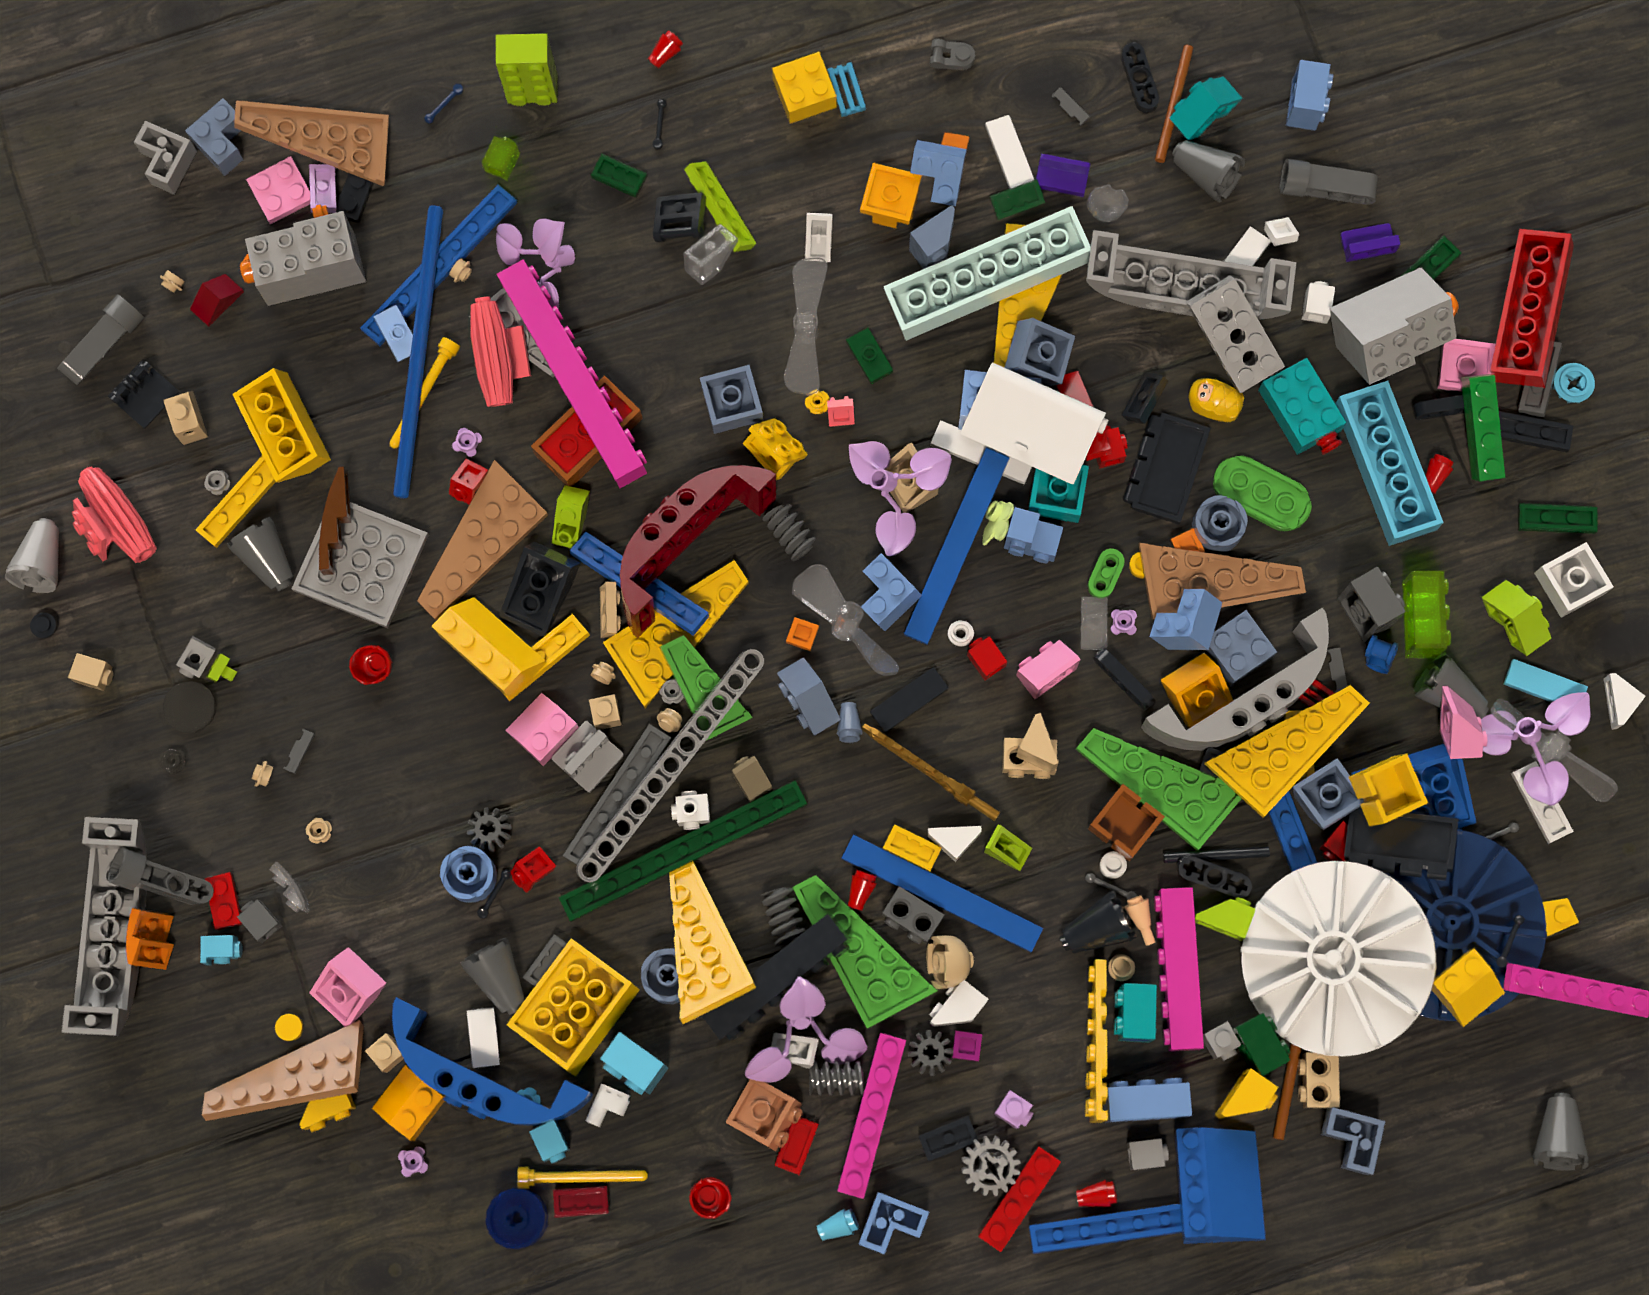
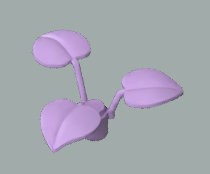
(548, 238)
(869, 464)
(1549, 781)
(800, 1007)

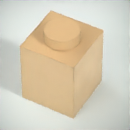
(91, 672)
(605, 712)
(385, 1053)

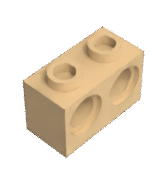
(1012, 745)
(1327, 1081)

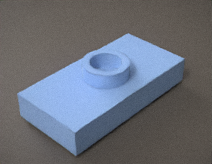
(395, 332)

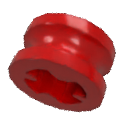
(1329, 442)

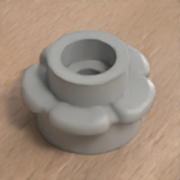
(212, 477)
(667, 697)

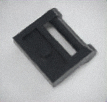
(679, 209)

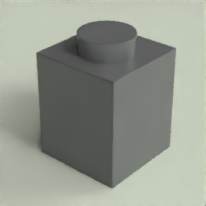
(259, 920)

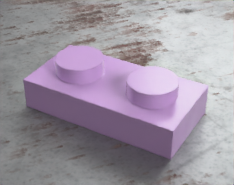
(322, 186)

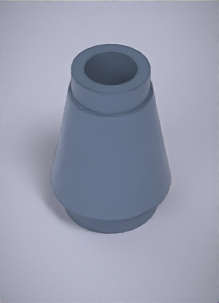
(849, 726)

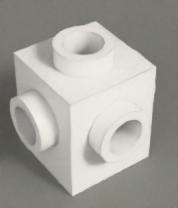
(688, 800)

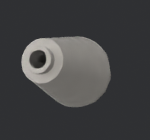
(36, 558)

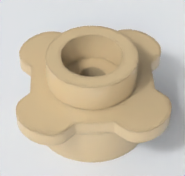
(262, 774)

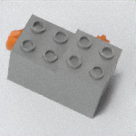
(304, 259)
(1394, 324)

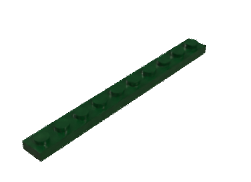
(682, 851)

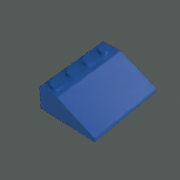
(1443, 785)
(1219, 1185)

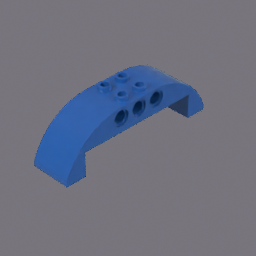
(434, 1068)

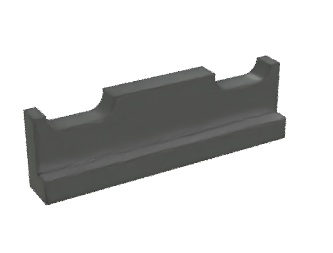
(1071, 106)
(1337, 669)
(299, 751)

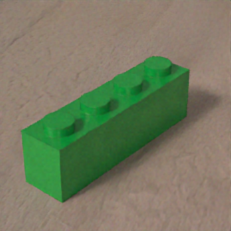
(1483, 427)

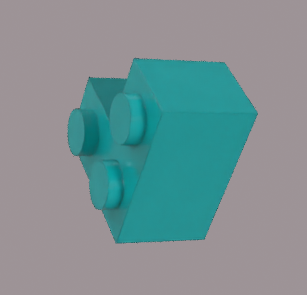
(1204, 105)

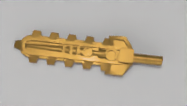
(960, 791)

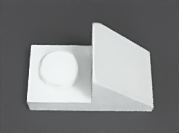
(801, 1049)

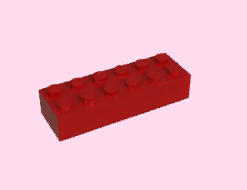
(1532, 308)

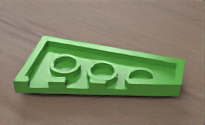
(697, 681)

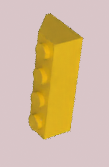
(281, 426)
(489, 646)

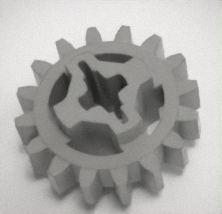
(982, 1171)

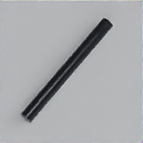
(1219, 854)

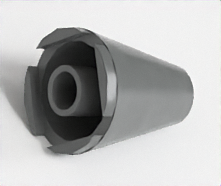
(1209, 168)
(263, 554)
(1449, 674)
(496, 975)
(1561, 1136)

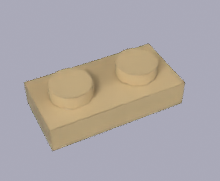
(609, 601)

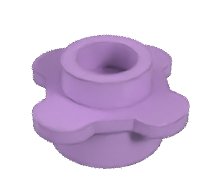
(463, 435)
(1128, 616)
(406, 1157)

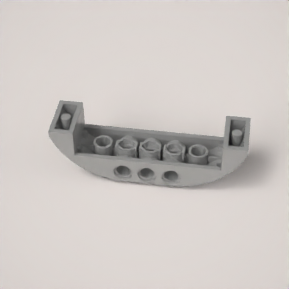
(1169, 280)
(1219, 728)
(104, 977)

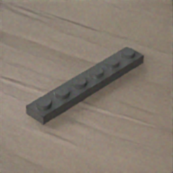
(634, 769)

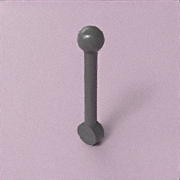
(1513, 827)
(1090, 878)

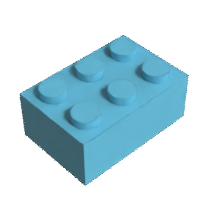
(634, 1063)

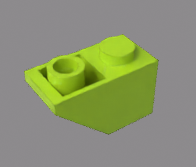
(570, 516)

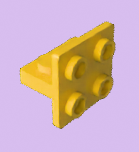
(774, 446)

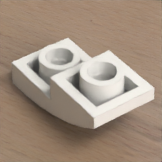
(483, 1037)

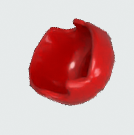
(370, 664)
(710, 1197)

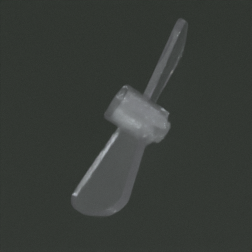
(802, 366)
(820, 593)
(1556, 748)

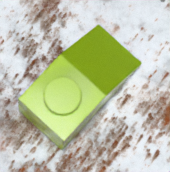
(1228, 918)

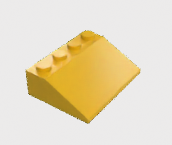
(573, 1007)

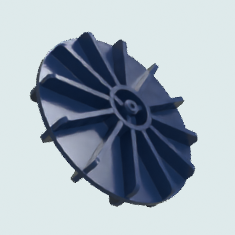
(1478, 913)

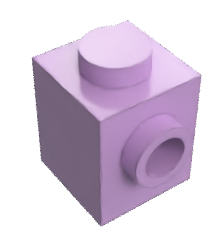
(1014, 1110)

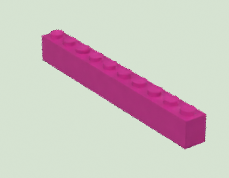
(571, 373)

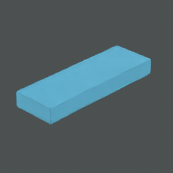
(1540, 682)

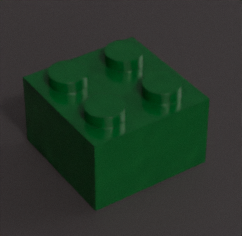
(1261, 1045)

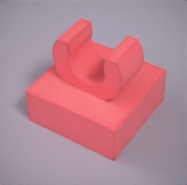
(840, 411)

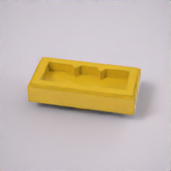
(912, 848)

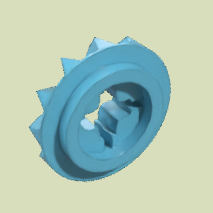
(1585, 384)

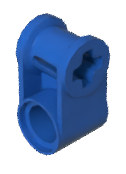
(1380, 654)

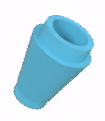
(838, 1225)

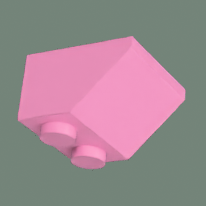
(1047, 668)
(1460, 727)
(542, 729)
(347, 987)

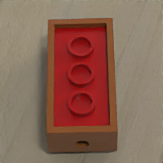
(568, 447)

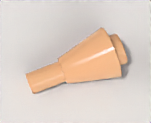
(1139, 912)

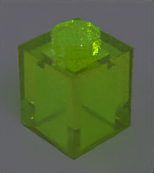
(501, 157)

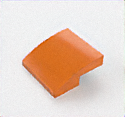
(147, 939)

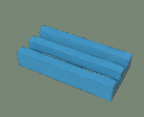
(841, 70)

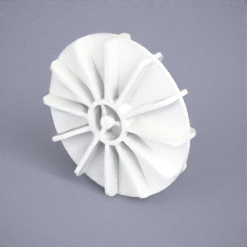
(1339, 958)

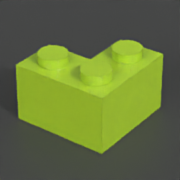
(1519, 615)

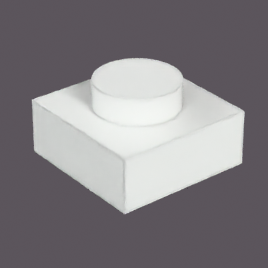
(1281, 231)

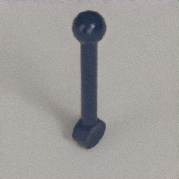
(457, 90)

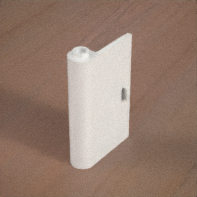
(1042, 419)

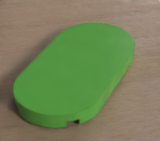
(1263, 493)

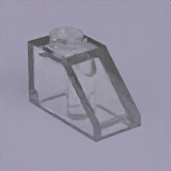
(709, 254)

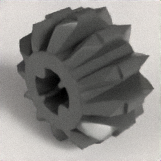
(486, 821)
(924, 1059)

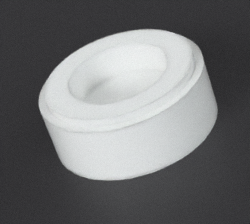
(1113, 865)

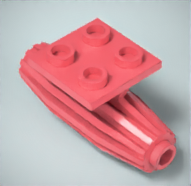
(497, 352)
(110, 518)

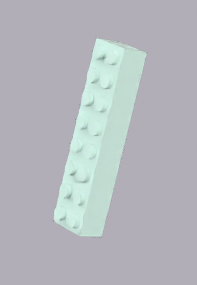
(988, 273)

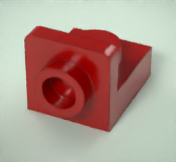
(467, 481)
(532, 869)

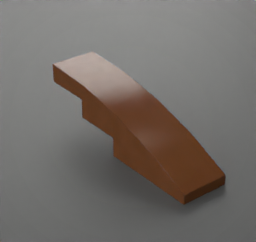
(335, 513)

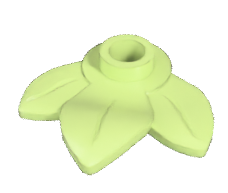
(998, 524)

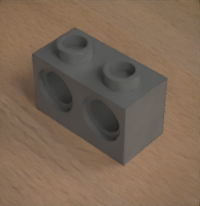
(916, 910)

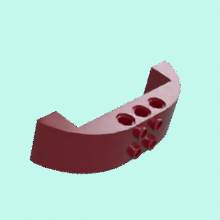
(678, 524)

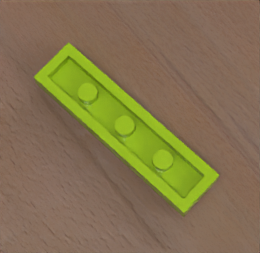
(719, 204)

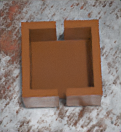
(1125, 823)

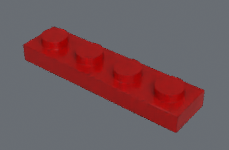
(1019, 1199)

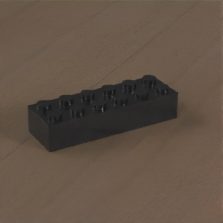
(777, 976)

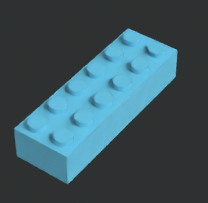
(1388, 463)

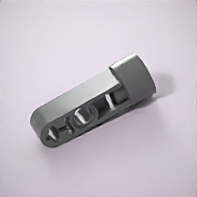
(1326, 182)
(118, 320)
(132, 870)

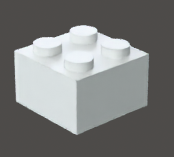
(1573, 579)

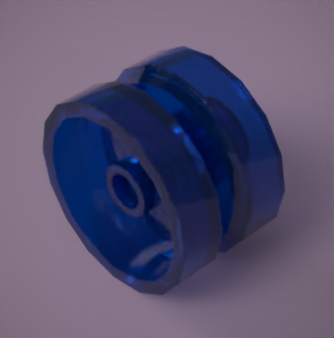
(501, 1218)

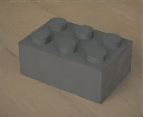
(1371, 604)

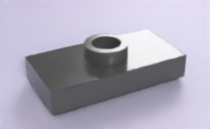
(544, 960)

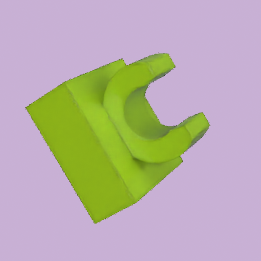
(220, 669)

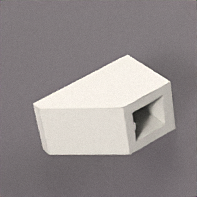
(961, 1006)

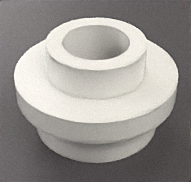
(960, 625)

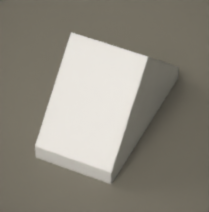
(818, 236)
(1621, 699)
(954, 839)

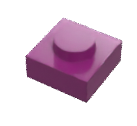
(967, 1046)

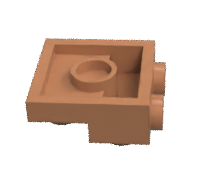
(765, 1114)

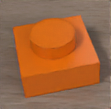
(1187, 541)
(802, 634)

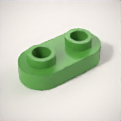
(1106, 574)

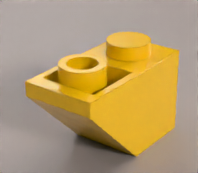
(326, 1109)

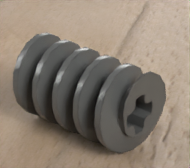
(789, 531)
(783, 915)
(836, 1078)

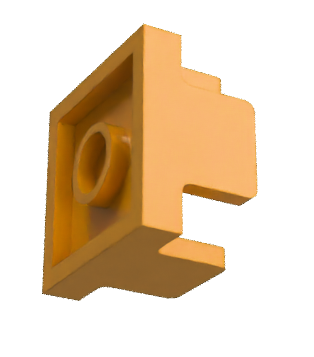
(890, 195)

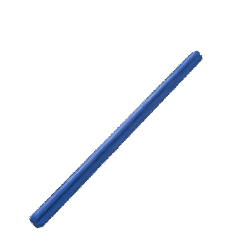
(418, 352)

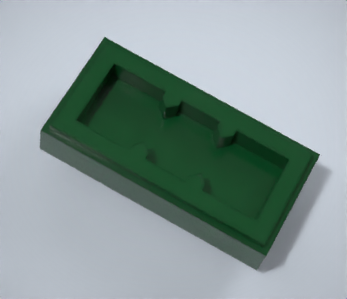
(618, 175)
(1017, 199)
(869, 356)

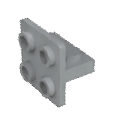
(587, 756)

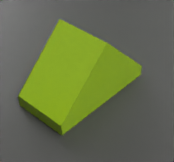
(1008, 848)

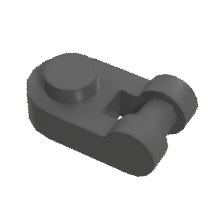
(961, 55)

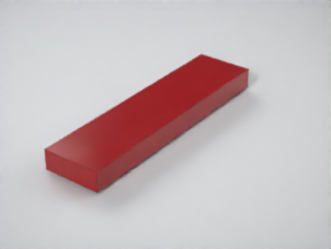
(1074, 388)

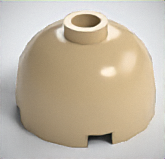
(948, 961)

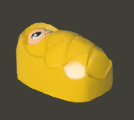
(1215, 400)

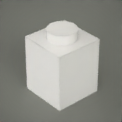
(1317, 302)

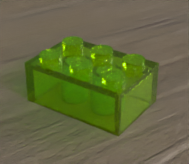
(1425, 614)

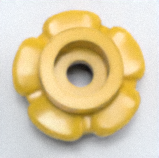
(817, 408)

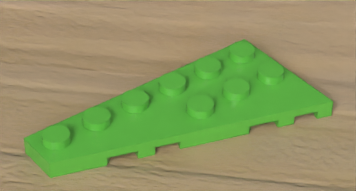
(1186, 797)
(871, 969)

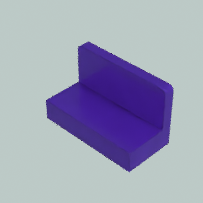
(1062, 175)
(1369, 242)

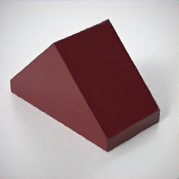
(215, 298)

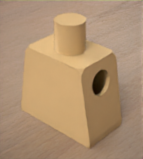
(185, 417)

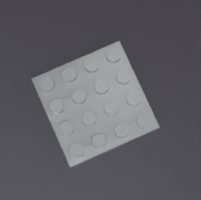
(368, 570)

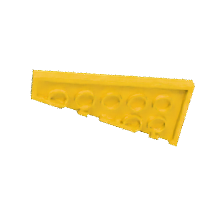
(1278, 757)
(705, 954)
(1097, 1050)

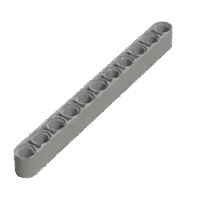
(682, 759)

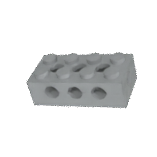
(1252, 336)

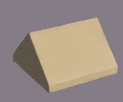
(907, 492)
(1037, 746)

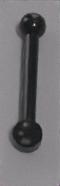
(657, 143)
(483, 912)
(1502, 961)

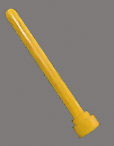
(446, 350)
(528, 1177)

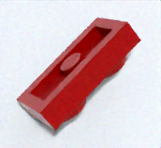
(224, 901)

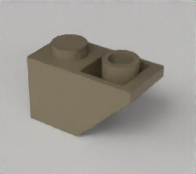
(751, 778)

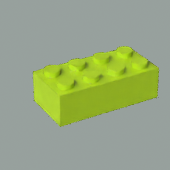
(526, 68)

